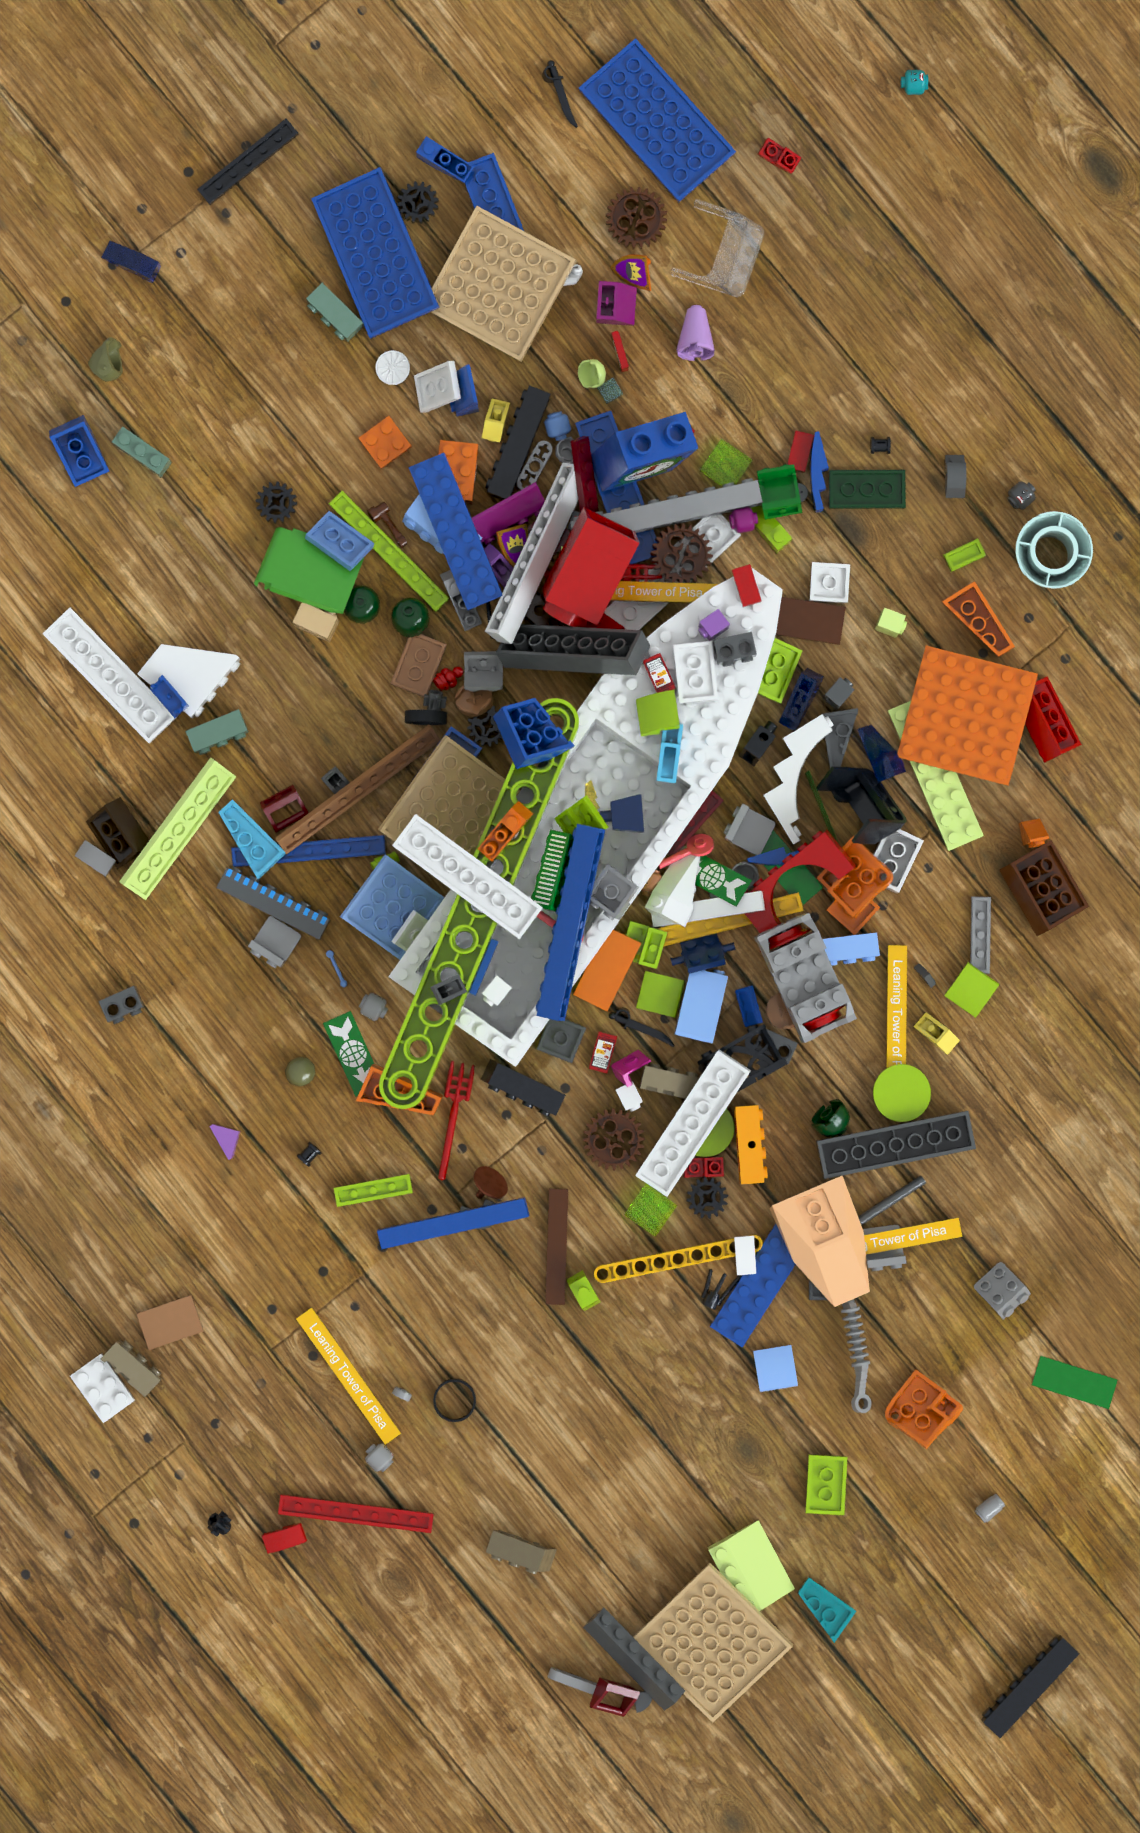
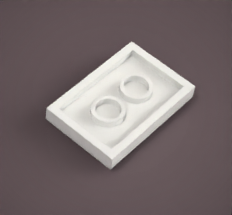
(437, 386)
(695, 672)
(102, 1388)

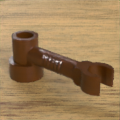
(380, 513)

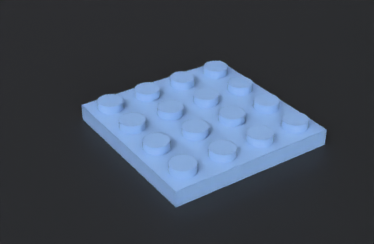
(388, 901)

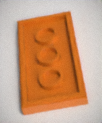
(607, 970)

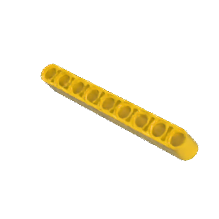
(668, 1258)

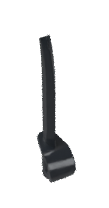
(556, 79)
(638, 1026)

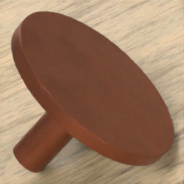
(489, 1183)

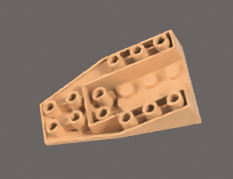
(826, 1240)

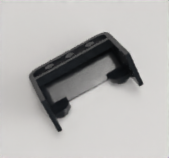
(868, 800)

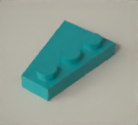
(827, 1608)

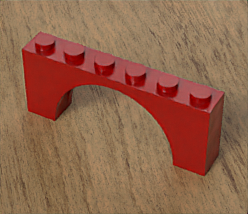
(821, 852)

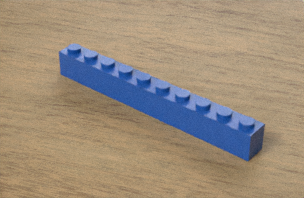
(570, 922)

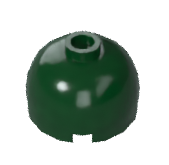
(362, 605)
(410, 617)
(831, 1120)

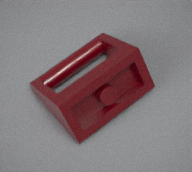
(279, 800)
(604, 1686)

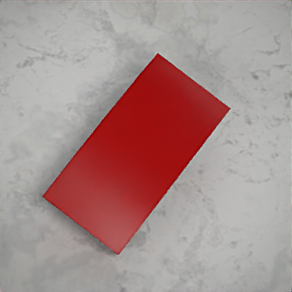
(779, 156)
(705, 1167)
(285, 1538)

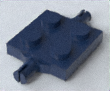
(702, 953)

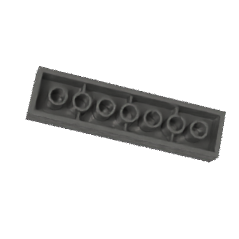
(575, 649)
(895, 1144)

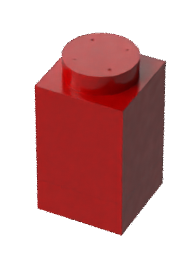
(588, 569)

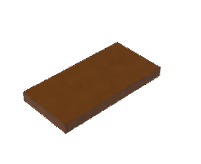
(810, 620)

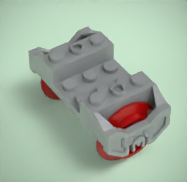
(805, 977)

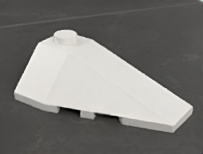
(675, 891)

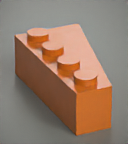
(977, 615)
(371, 1093)

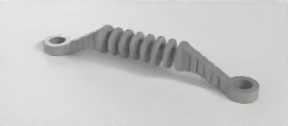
(860, 1365)

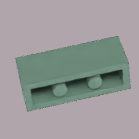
(334, 313)
(141, 452)
(217, 732)

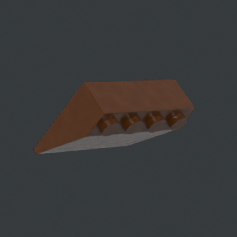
(1044, 888)

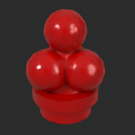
(447, 678)

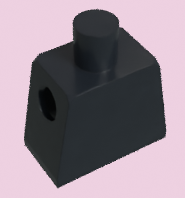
(755, 747)

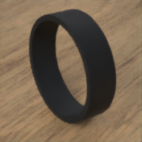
(425, 717)
(441, 1415)

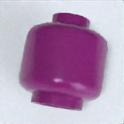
(743, 520)

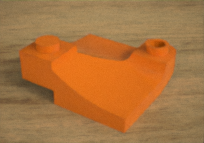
(862, 883)
(922, 1409)

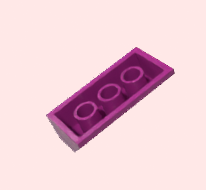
(509, 513)

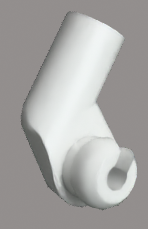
(574, 275)

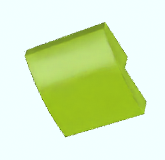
(657, 713)
(582, 813)
(651, 941)
(971, 989)
(660, 994)

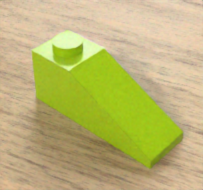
(771, 530)

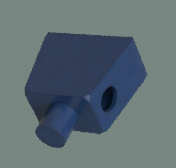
(625, 814)

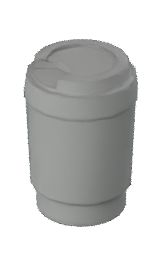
(989, 1508)

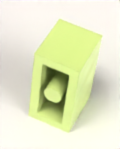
(891, 623)

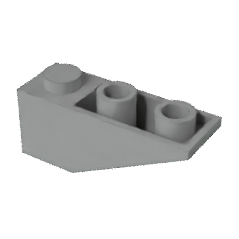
(468, 618)

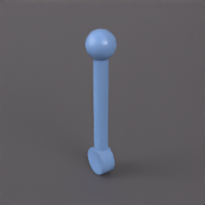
(330, 954)

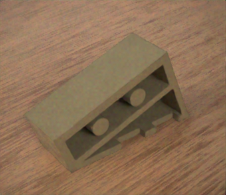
(668, 1081)
(132, 1367)

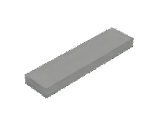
(980, 933)

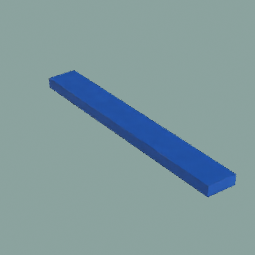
(325, 850)
(453, 1223)

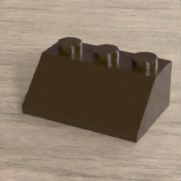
(118, 832)

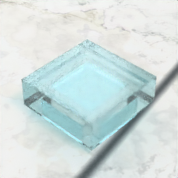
(610, 390)

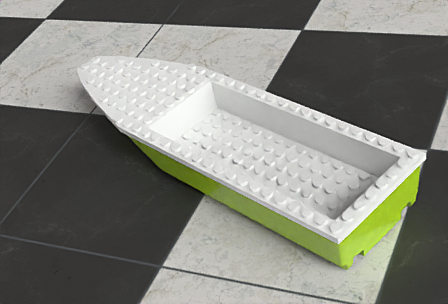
(620, 766)

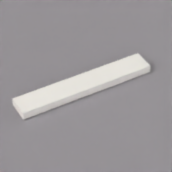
(719, 908)

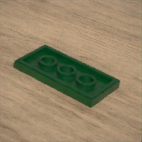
(867, 489)

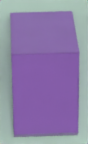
(226, 1138)

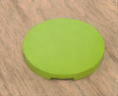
(901, 1093)
(719, 1137)

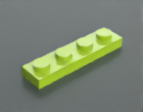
(373, 1190)

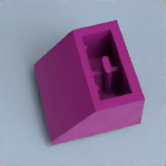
(616, 303)

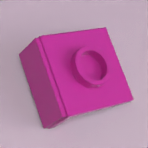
(629, 1064)

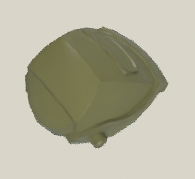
(107, 361)

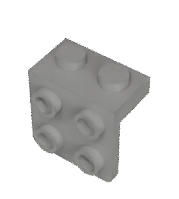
(482, 671)
(749, 830)
(274, 942)
(891, 1258)
(1002, 1290)

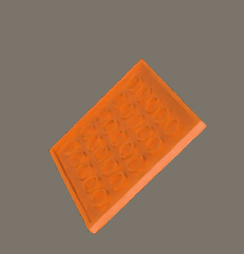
(967, 715)

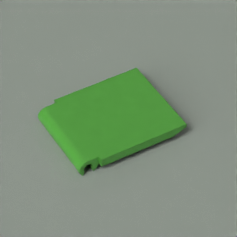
(305, 572)

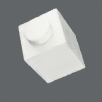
(496, 991)
(629, 1097)

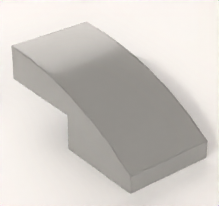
(95, 858)

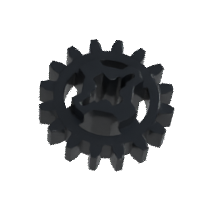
(424, 205)
(284, 495)
(479, 723)
(699, 1208)

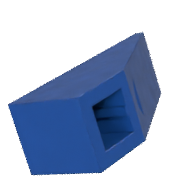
(443, 160)

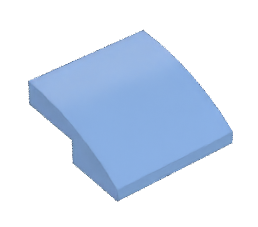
(775, 1368)

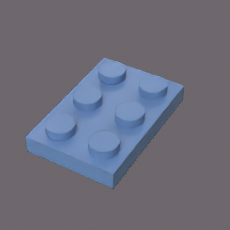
(339, 540)

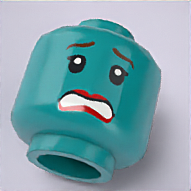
(914, 82)

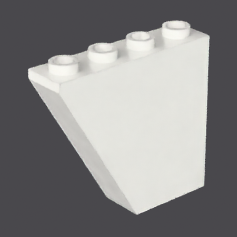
(191, 672)

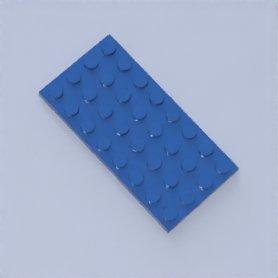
(657, 120)
(375, 253)

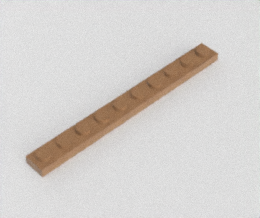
(357, 789)

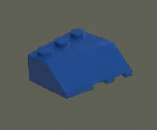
(530, 733)

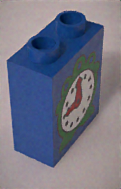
(644, 451)

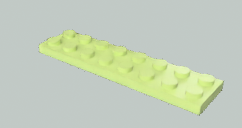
(943, 794)
(177, 829)

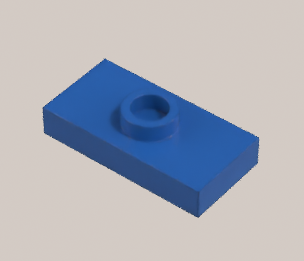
(748, 1006)

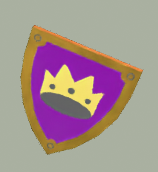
(633, 270)
(512, 542)

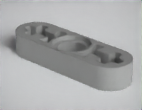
(537, 451)
(572, 1680)

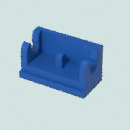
(169, 696)

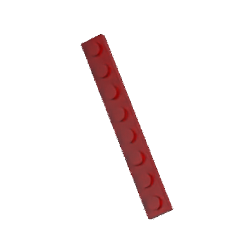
(355, 1513)

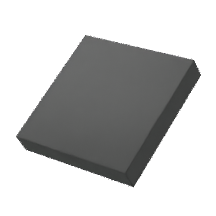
(561, 1039)

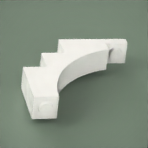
(784, 797)

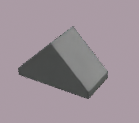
(335, 780)
(448, 989)

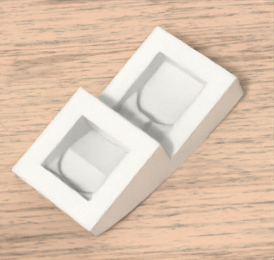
(745, 1255)

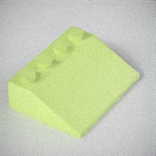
(752, 1565)

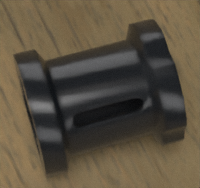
(880, 445)
(309, 1154)

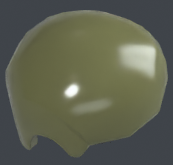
(300, 1071)

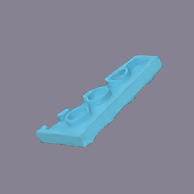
(254, 843)

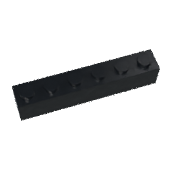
(518, 444)
(1029, 1686)

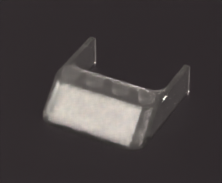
(735, 255)

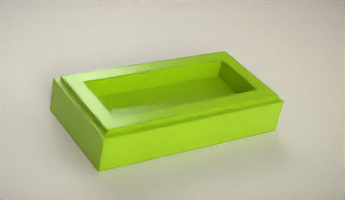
(964, 555)

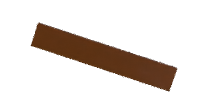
(556, 1246)

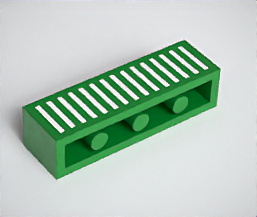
(552, 869)

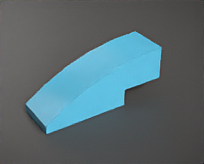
(669, 755)

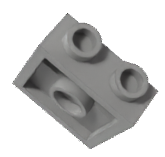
(612, 893)

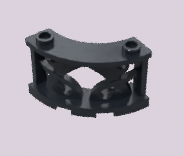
(766, 1064)

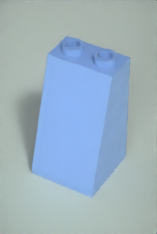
(701, 1005)

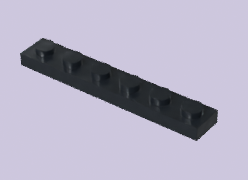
(248, 161)

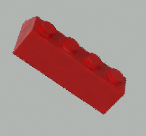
(1049, 723)

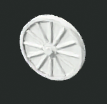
(392, 367)

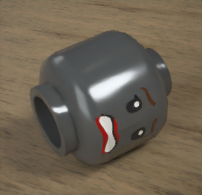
(1021, 495)

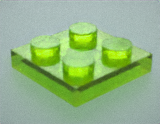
(725, 464)
(650, 1210)

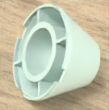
(1070, 533)

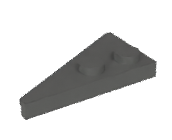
(838, 739)

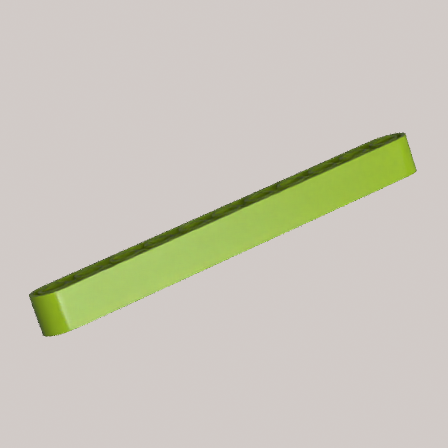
(465, 919)

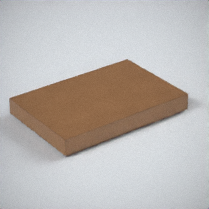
(418, 664)
(170, 1322)

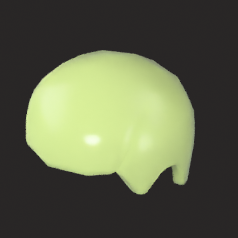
(591, 373)

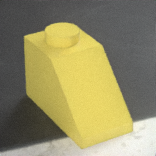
(495, 420)
(936, 1033)

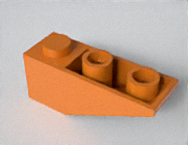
(505, 831)
(1033, 833)

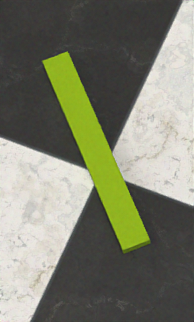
(390, 552)

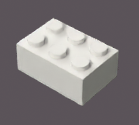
(898, 854)

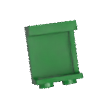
(779, 491)

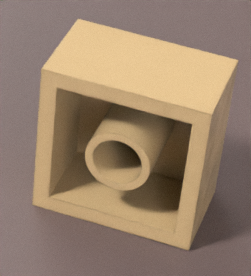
(316, 622)

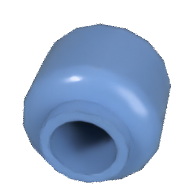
(557, 425)

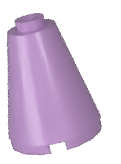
(695, 335)

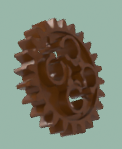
(651, 223)
(666, 549)
(622, 1123)

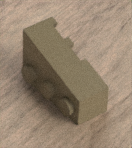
(520, 1552)

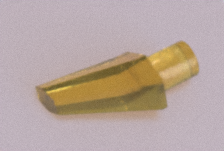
(590, 792)

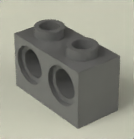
(733, 644)
(839, 693)
(120, 1000)
(779, 1041)

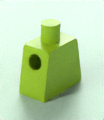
(583, 1290)

